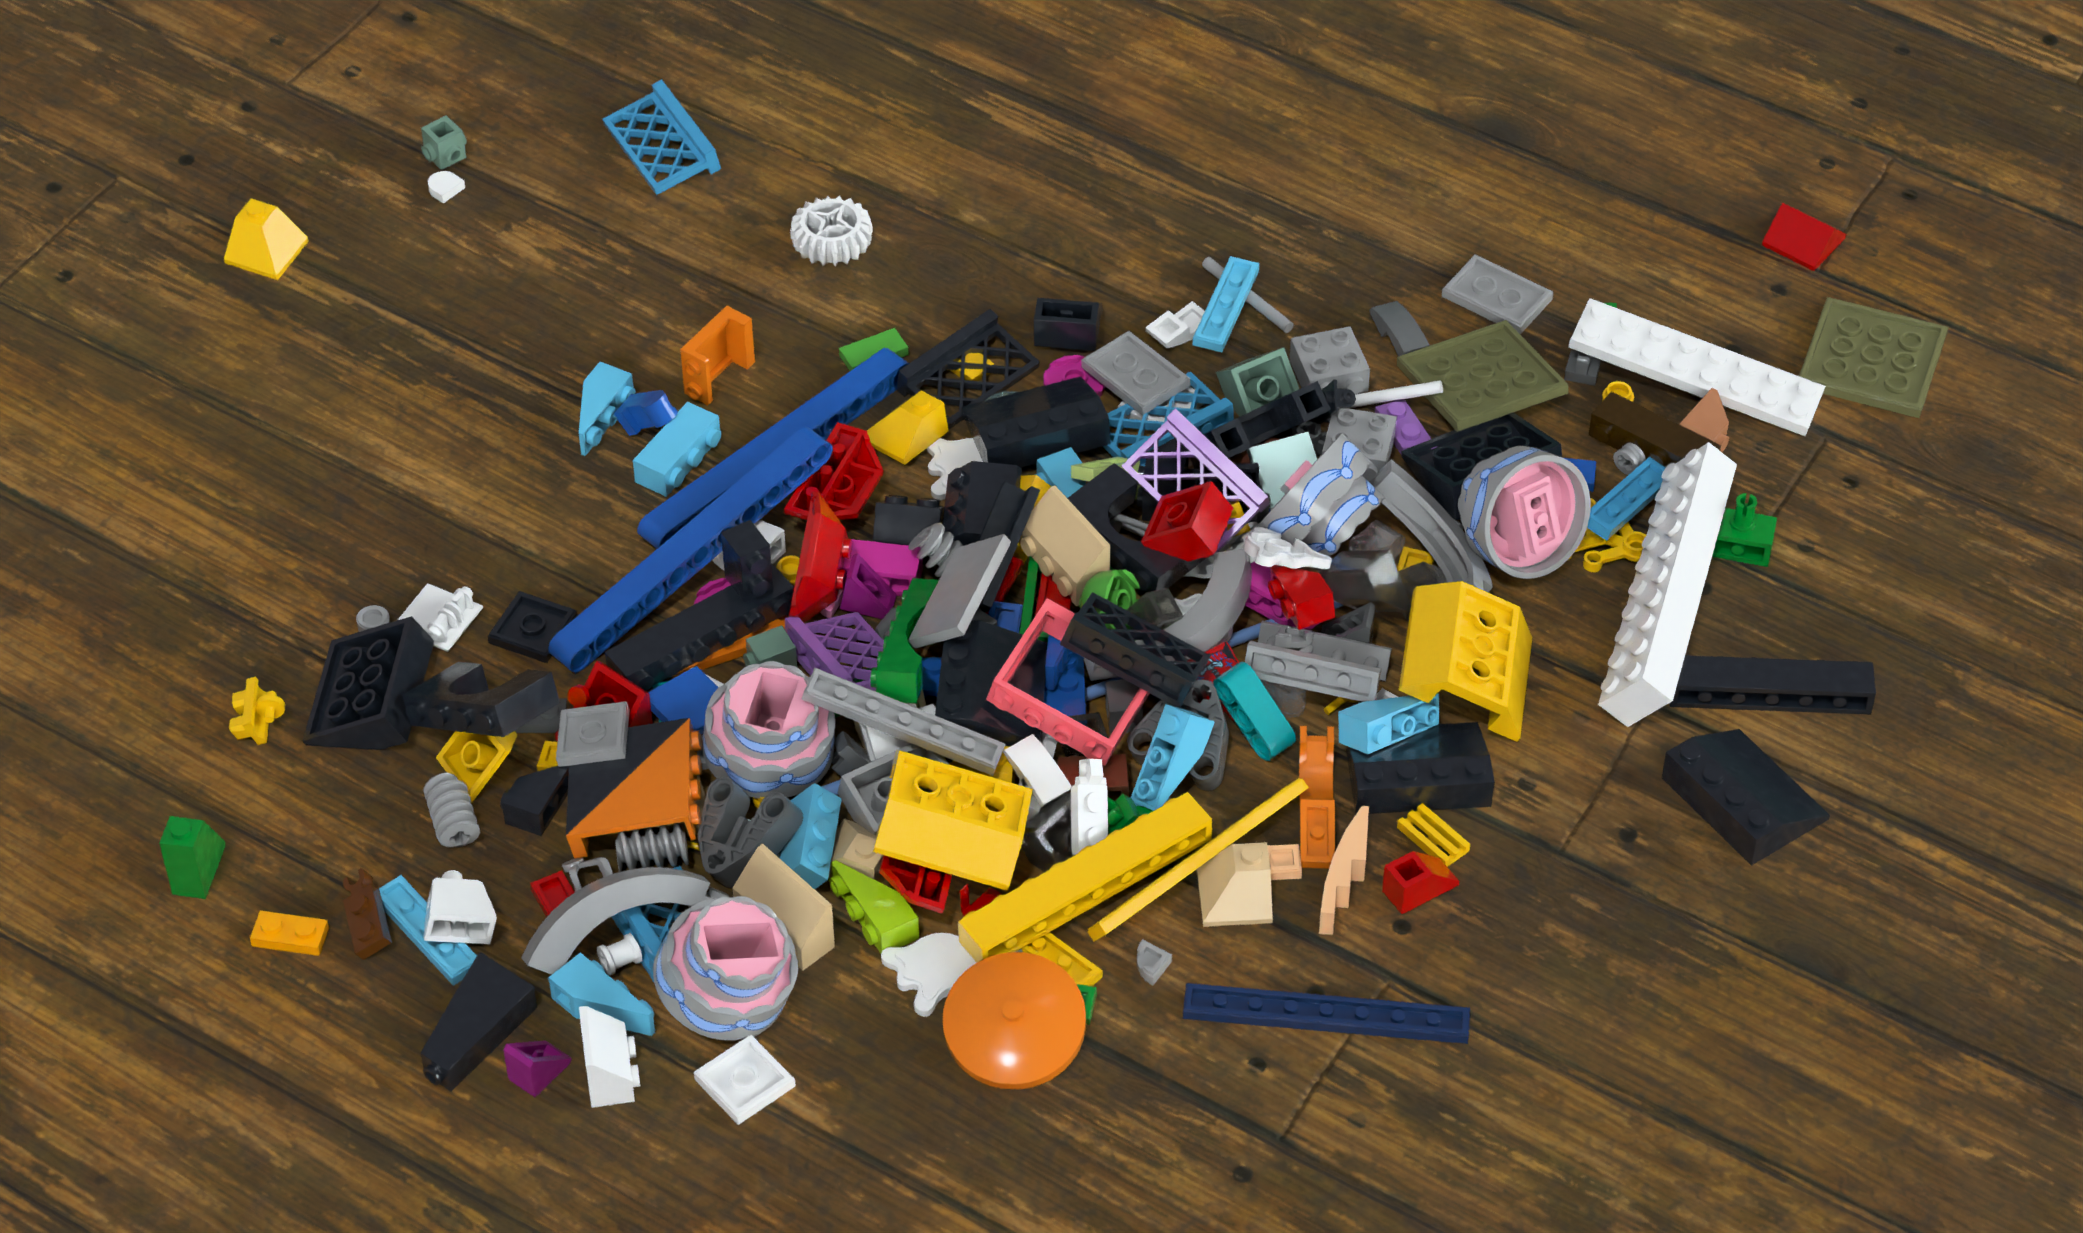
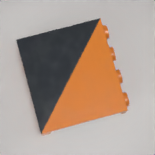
(644, 790)

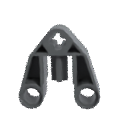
(1216, 747)
(730, 839)

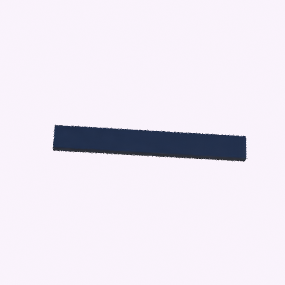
(1326, 1013)

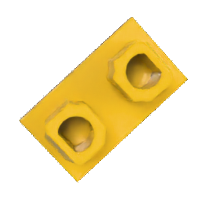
(258, 711)

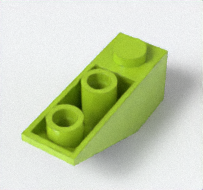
(881, 911)

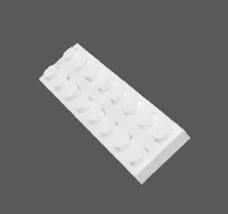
(1696, 366)

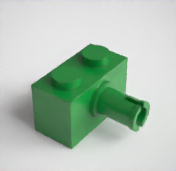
(1745, 534)

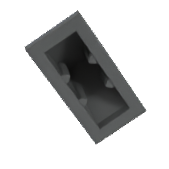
(1354, 625)

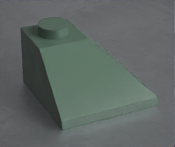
(1257, 381)

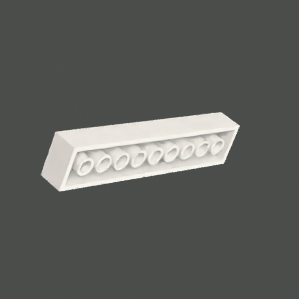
(1667, 585)

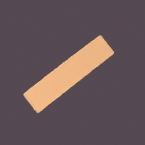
(1346, 866)

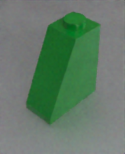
(190, 855)

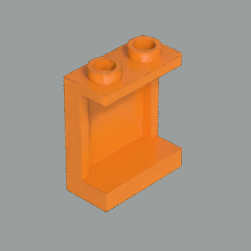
(713, 349)

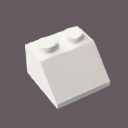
(607, 1058)

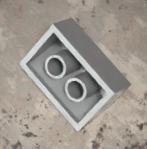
(867, 787)

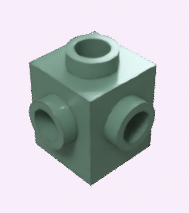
(443, 142)

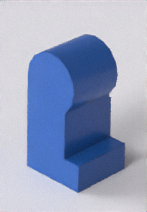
(645, 411)

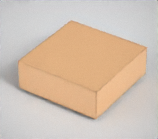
(1285, 862)

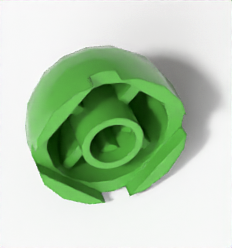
(1114, 586)

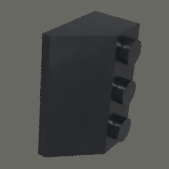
(971, 496)

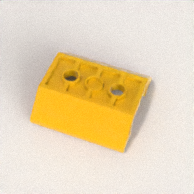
(1450, 640)
(951, 824)

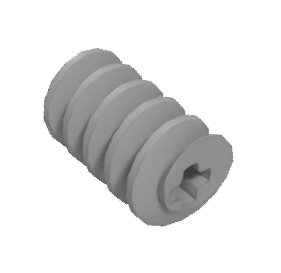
(935, 544)
(451, 810)
(652, 847)

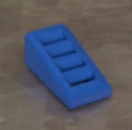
(1056, 662)

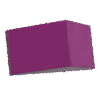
(866, 591)
(534, 1064)

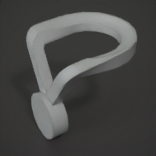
(573, 866)

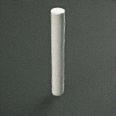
(1398, 393)

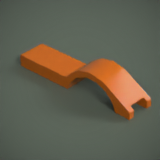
(1317, 802)

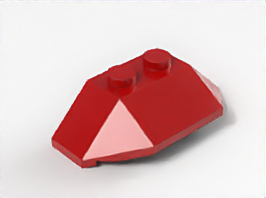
(844, 479)
(820, 561)
(917, 883)

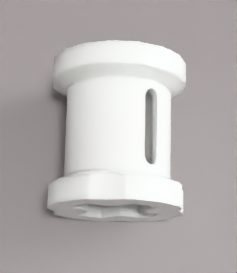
(619, 954)

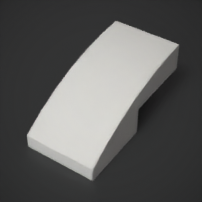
(1176, 328)
(1038, 769)

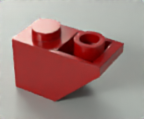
(1302, 595)
(1416, 880)

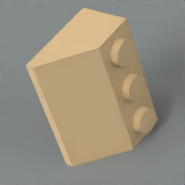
(1064, 544)
(793, 900)

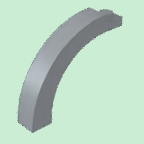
(1431, 526)
(1213, 612)
(603, 898)

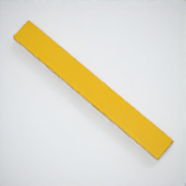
(1196, 859)

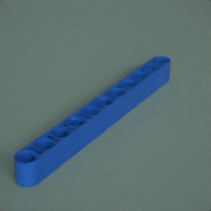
(839, 403)
(688, 550)

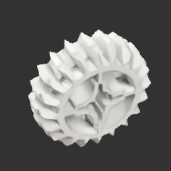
(831, 230)

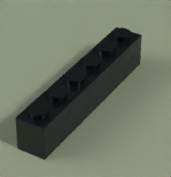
(697, 633)
(1775, 685)

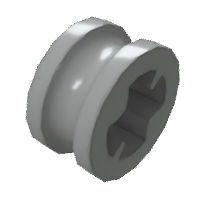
(1628, 458)

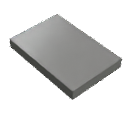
(1497, 293)
(1135, 373)

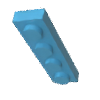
(1626, 499)

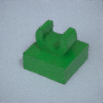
(1121, 813)

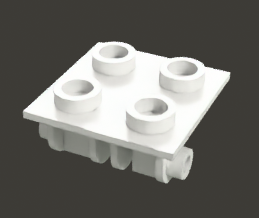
(443, 613)

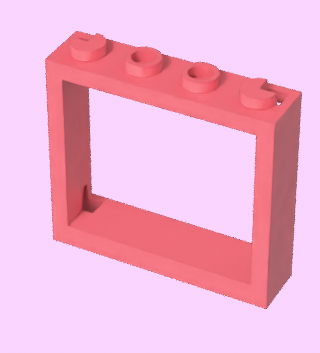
(1041, 715)

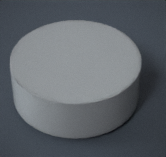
(372, 617)

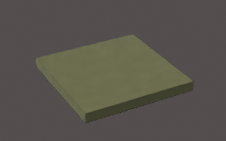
(1874, 356)
(1483, 375)

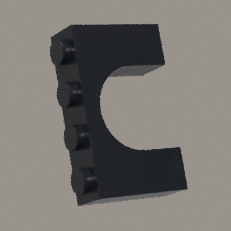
(1268, 421)
(1102, 501)
(463, 703)

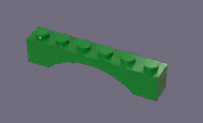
(898, 665)

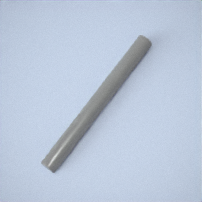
(1253, 299)

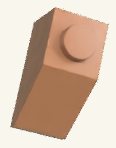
(1709, 419)

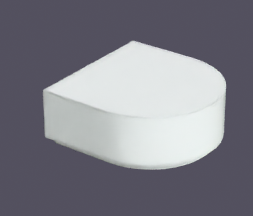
(445, 185)

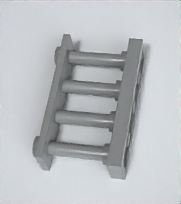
(1326, 666)

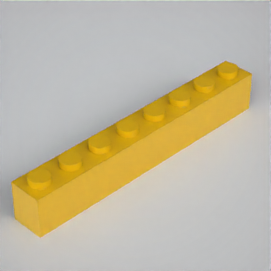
(1086, 879)

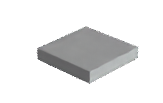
(592, 734)

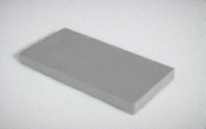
(959, 591)

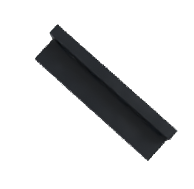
(1006, 517)

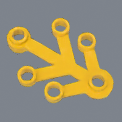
(1624, 546)

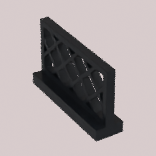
(955, 347)
(1136, 663)

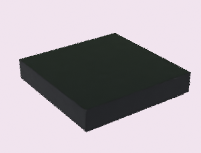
(530, 626)

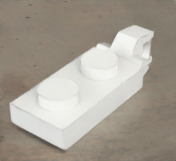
(1088, 806)

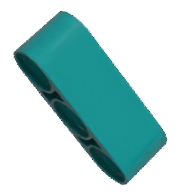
(1254, 711)

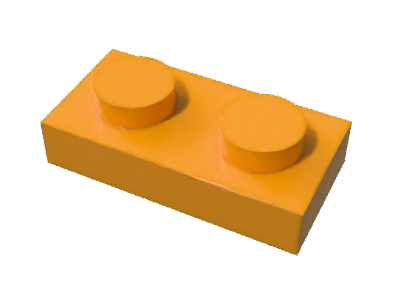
(289, 933)

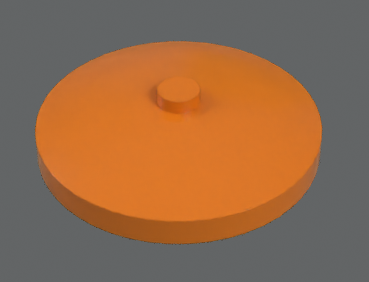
(1014, 1020)

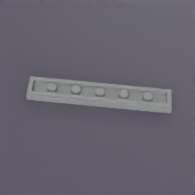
(903, 721)

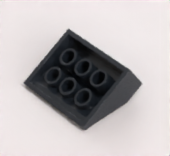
(1038, 423)
(1457, 453)
(967, 675)
(363, 687)
(1436, 767)
(1741, 793)

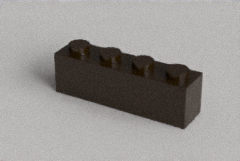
(1623, 422)

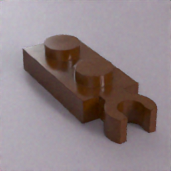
(366, 916)

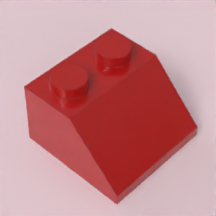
(1189, 522)

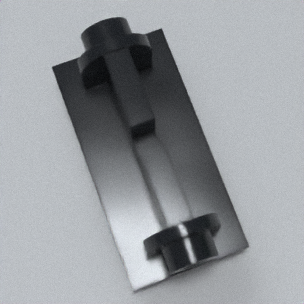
(1336, 398)

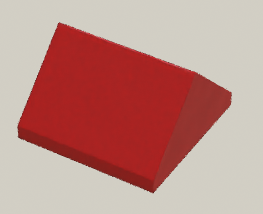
(1801, 237)
(610, 687)

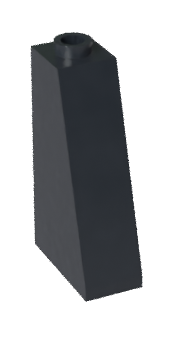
(476, 1021)

